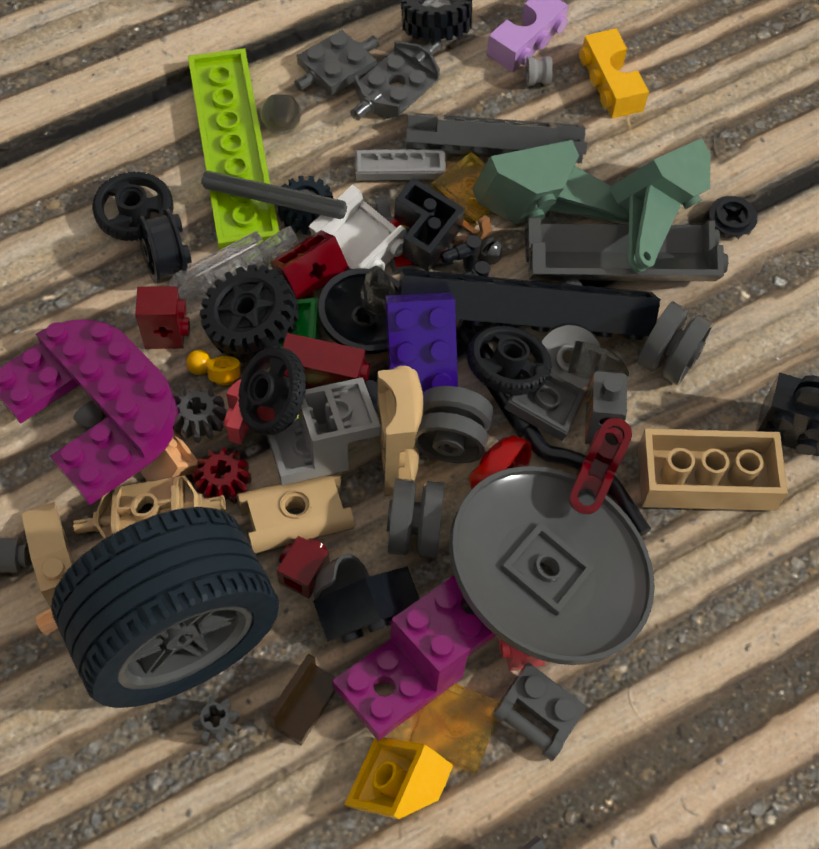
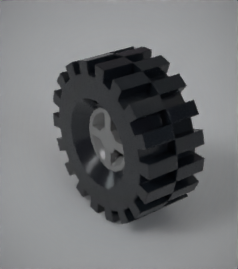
(436, 18)

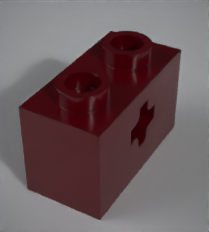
(311, 264)
(161, 317)

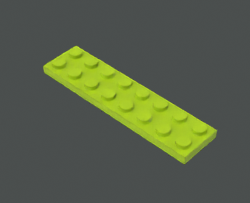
(231, 141)

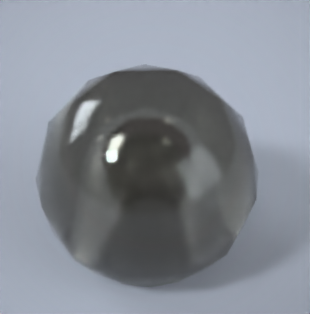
(280, 114)

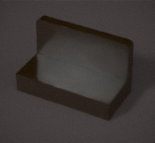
(302, 701)

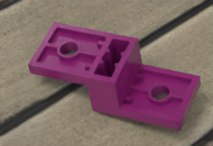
(418, 661)

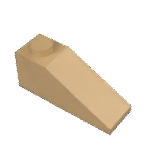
(47, 547)

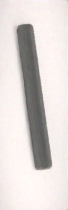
(274, 194)

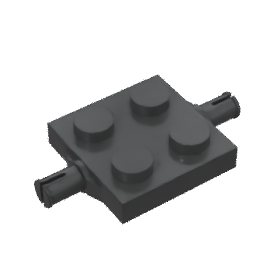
(336, 62)

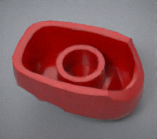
(505, 454)

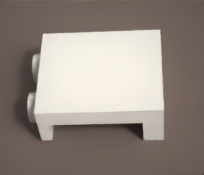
(363, 233)

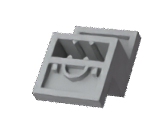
(320, 437)

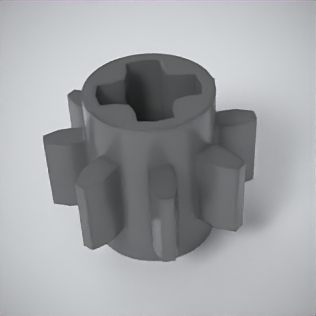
(205, 722)

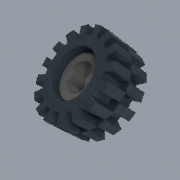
(297, 218)

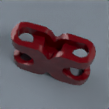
(600, 464)

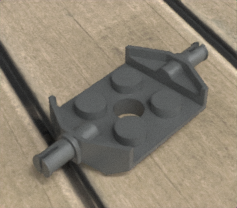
(407, 64)

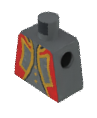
(605, 399)

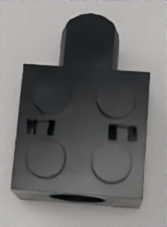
(794, 412)

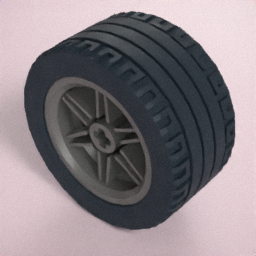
(163, 606)

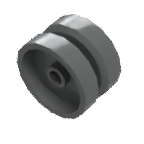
(679, 345)
(454, 424)
(415, 518)

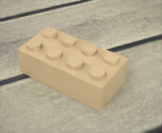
(711, 469)

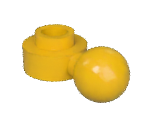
(221, 369)

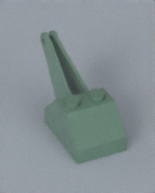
(544, 180)
(655, 196)

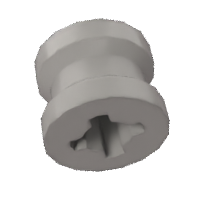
(538, 71)

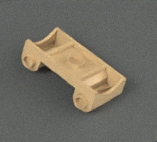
(400, 417)

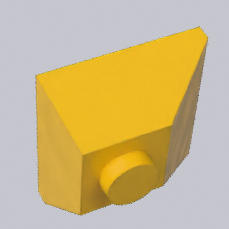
(398, 778)

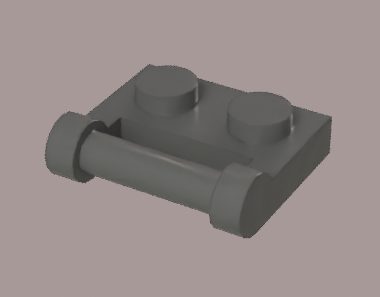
(544, 701)

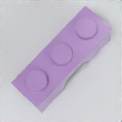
(513, 43)

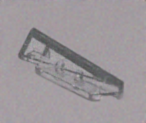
(247, 251)

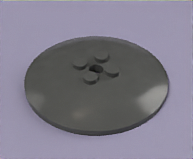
(598, 563)

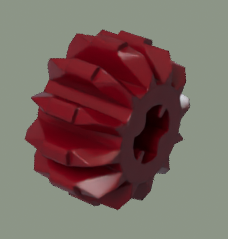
(209, 475)

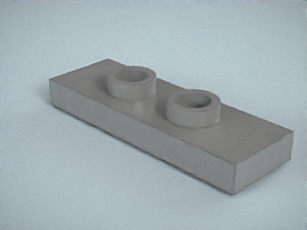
(400, 164)

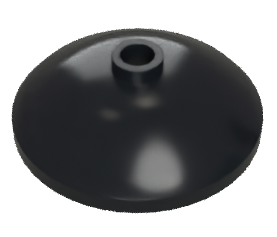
(342, 310)

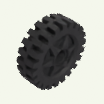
(249, 311)

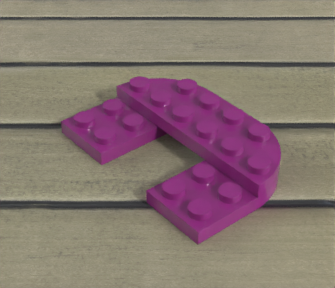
(119, 382)

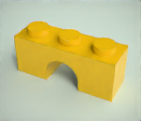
(618, 91)

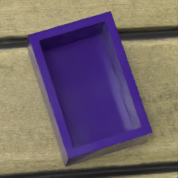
(423, 336)

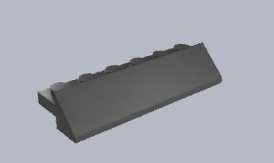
(488, 135)

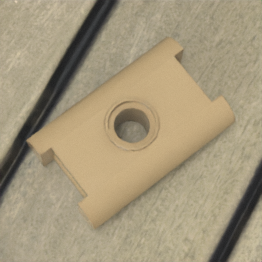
(277, 527)

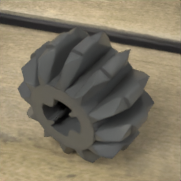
(209, 420)

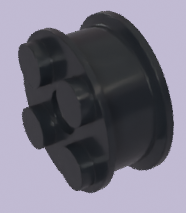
(163, 245)

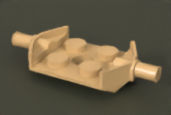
(121, 505)

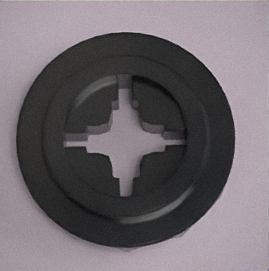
(732, 206)

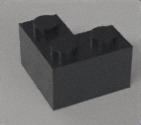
(431, 220)
(366, 604)

